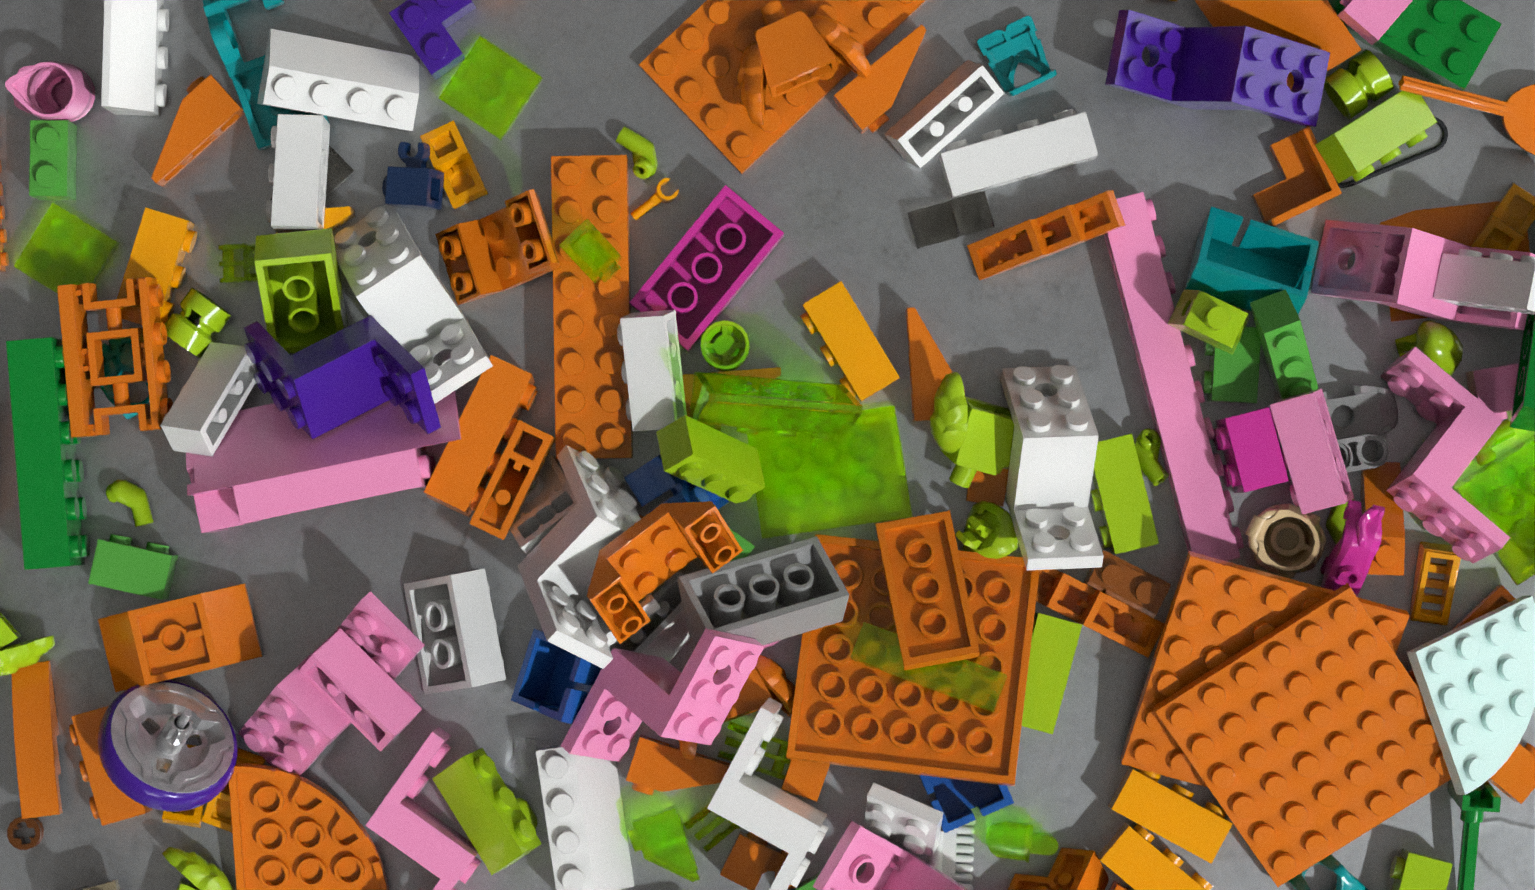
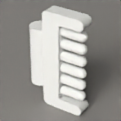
(945, 854)

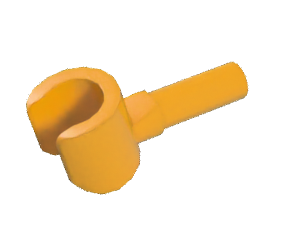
(654, 200)

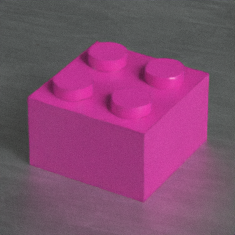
(1250, 451)

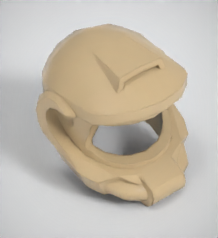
(1286, 539)

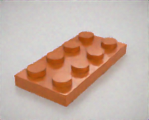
(927, 590)

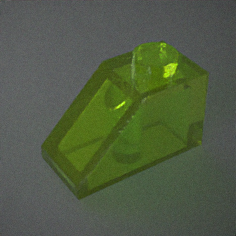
(592, 252)
(665, 842)

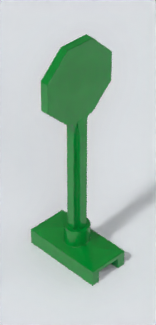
(1472, 813)

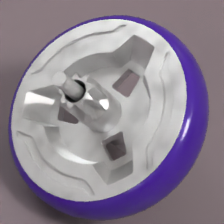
(160, 766)

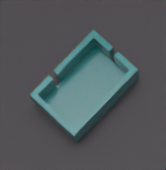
(1260, 265)

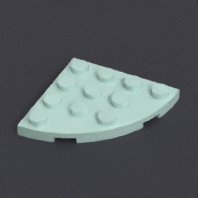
(1480, 690)

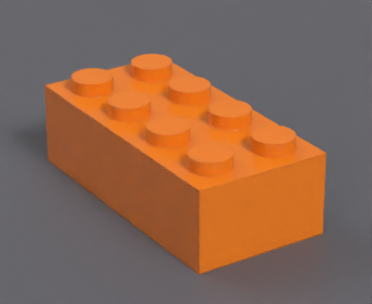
(484, 430)

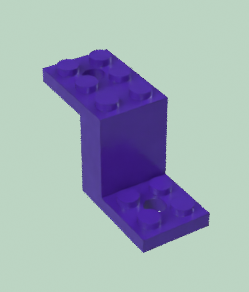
(1217, 68)
(341, 377)

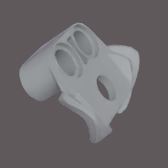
(1373, 416)

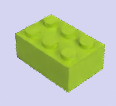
(300, 287)

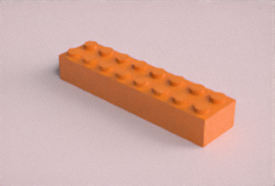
(586, 314)

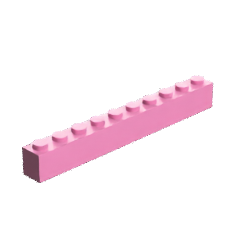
(1169, 383)

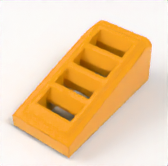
(1423, 566)

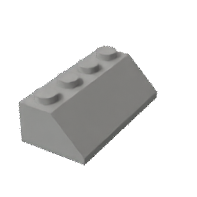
(766, 594)

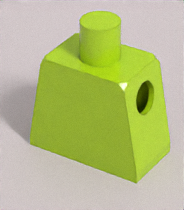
(1209, 320)

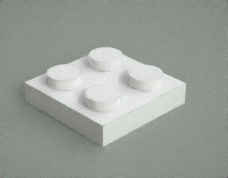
(903, 820)

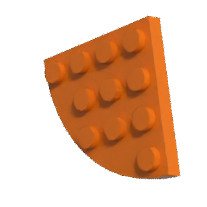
(297, 835)

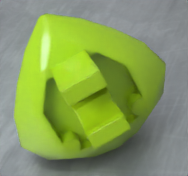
(1435, 342)
(989, 531)

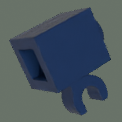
(414, 184)

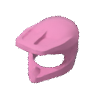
(52, 91)

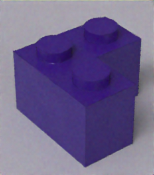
(425, 29)

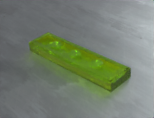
(956, 679)

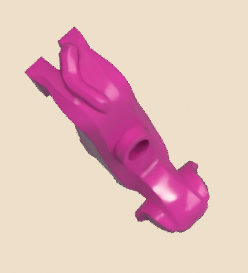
(1355, 550)

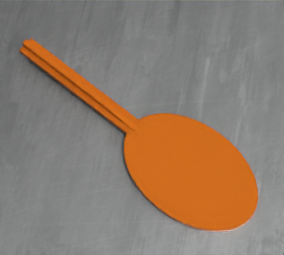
(1516, 112)

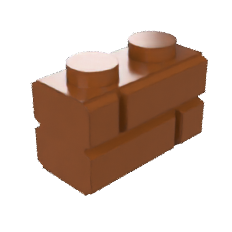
(1128, 584)

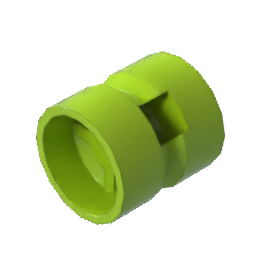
(1360, 82)
(186, 332)
(725, 345)

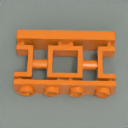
(85, 356)

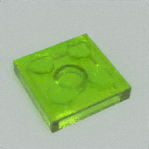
(491, 88)
(65, 250)

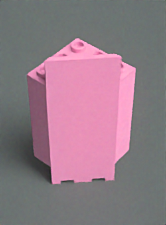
(278, 470)

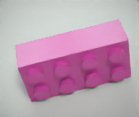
(709, 265)

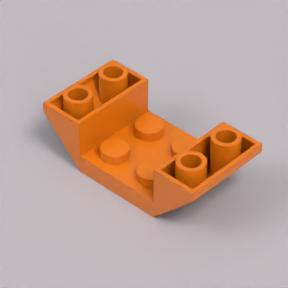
(498, 249)
(651, 555)
(180, 637)

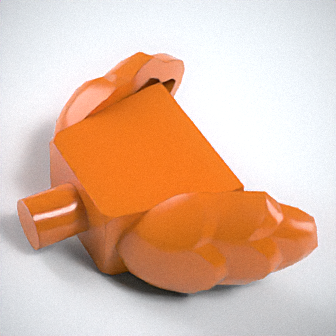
(793, 53)
(764, 681)

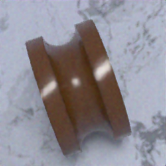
(19, 842)

